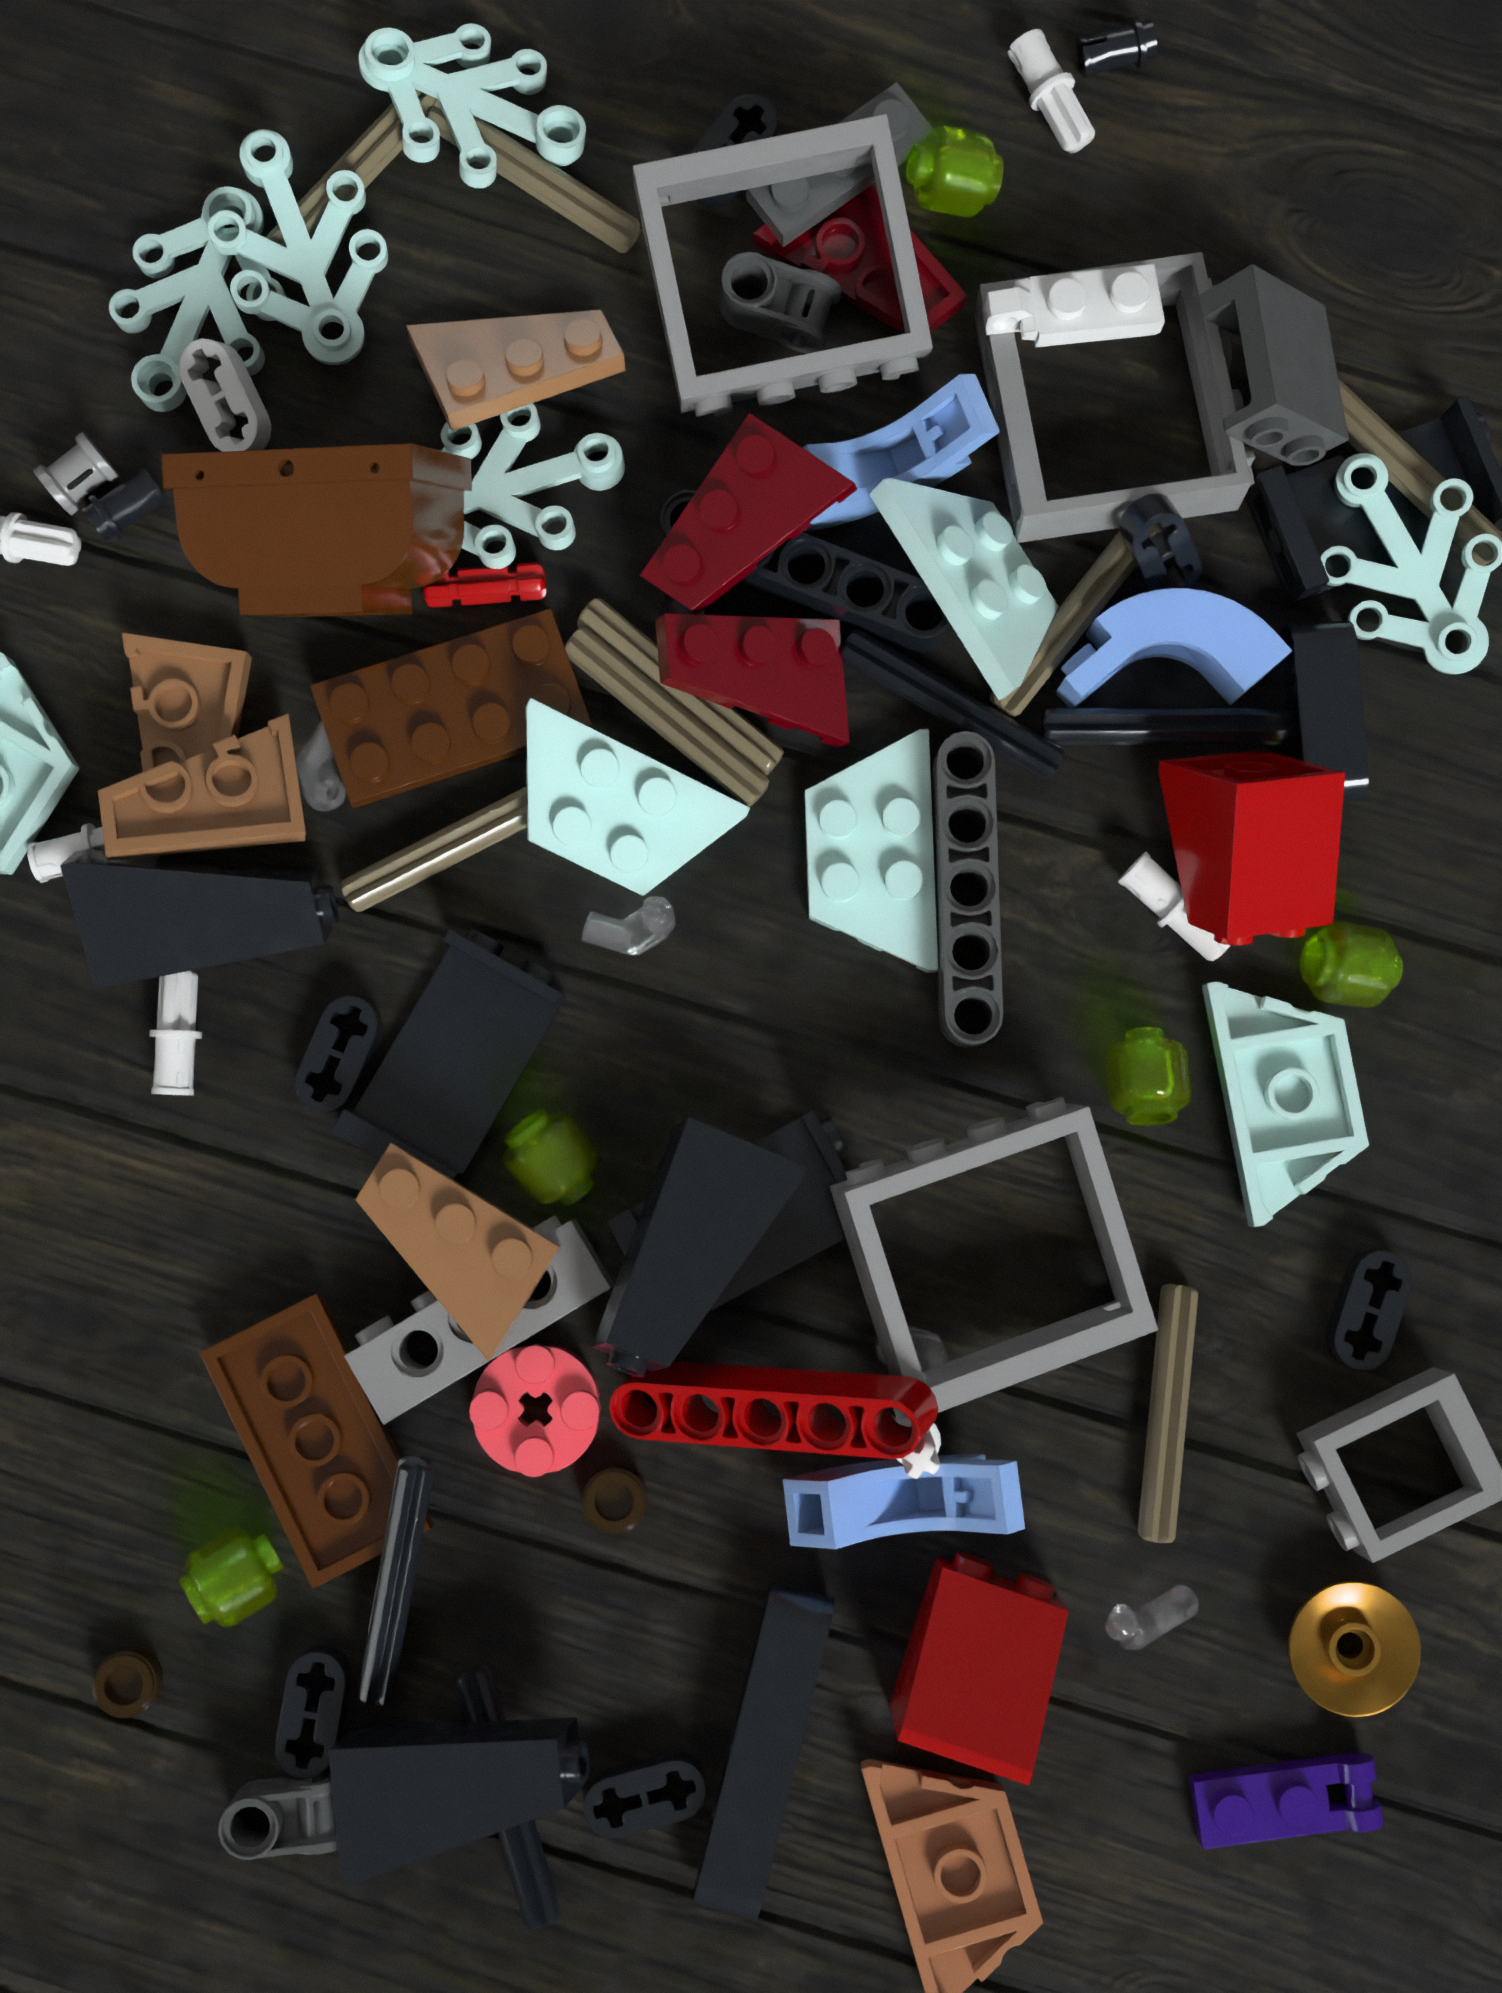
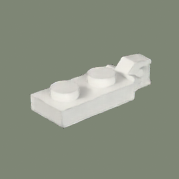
(1078, 306)

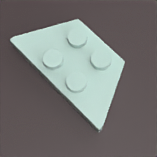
(974, 575)
(32, 766)
(615, 804)
(876, 852)
(1284, 1095)

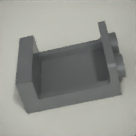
(1289, 366)

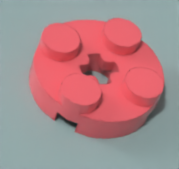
(536, 1446)

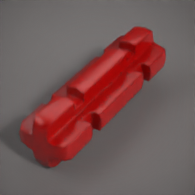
(487, 585)

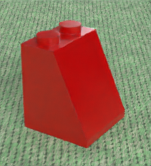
(1254, 842)
(980, 1667)

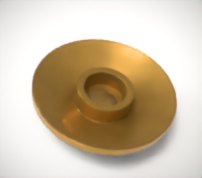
(1378, 1667)

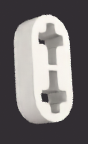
(233, 392)

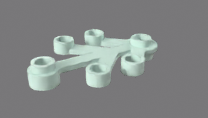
(466, 95)
(304, 258)
(198, 289)
(498, 490)
(1414, 573)

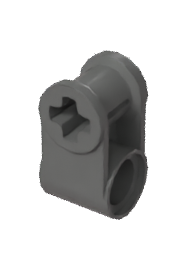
(783, 303)
(298, 1816)

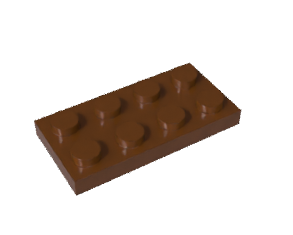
(445, 707)
(310, 1435)

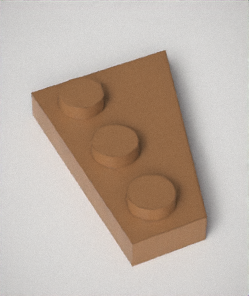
(512, 361)
(184, 696)
(217, 800)
(458, 1244)

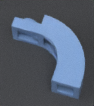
(917, 448)
(1184, 624)
(880, 1500)

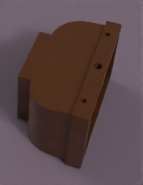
(321, 535)

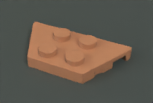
(953, 1870)

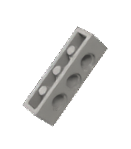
(399, 1383)

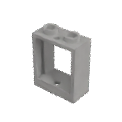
(1460, 1435)

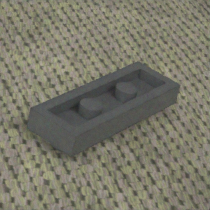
(801, 203)

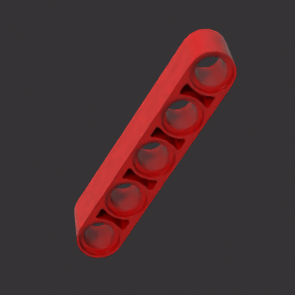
(795, 1392)

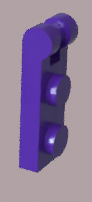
(1284, 1800)

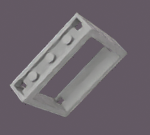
(763, 164)
(1209, 359)
(1035, 1351)

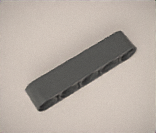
(975, 860)

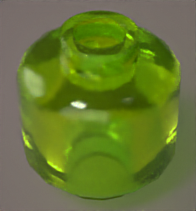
(955, 171)
(1351, 964)
(1148, 1077)
(550, 1158)
(231, 1577)

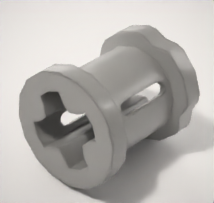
(76, 473)

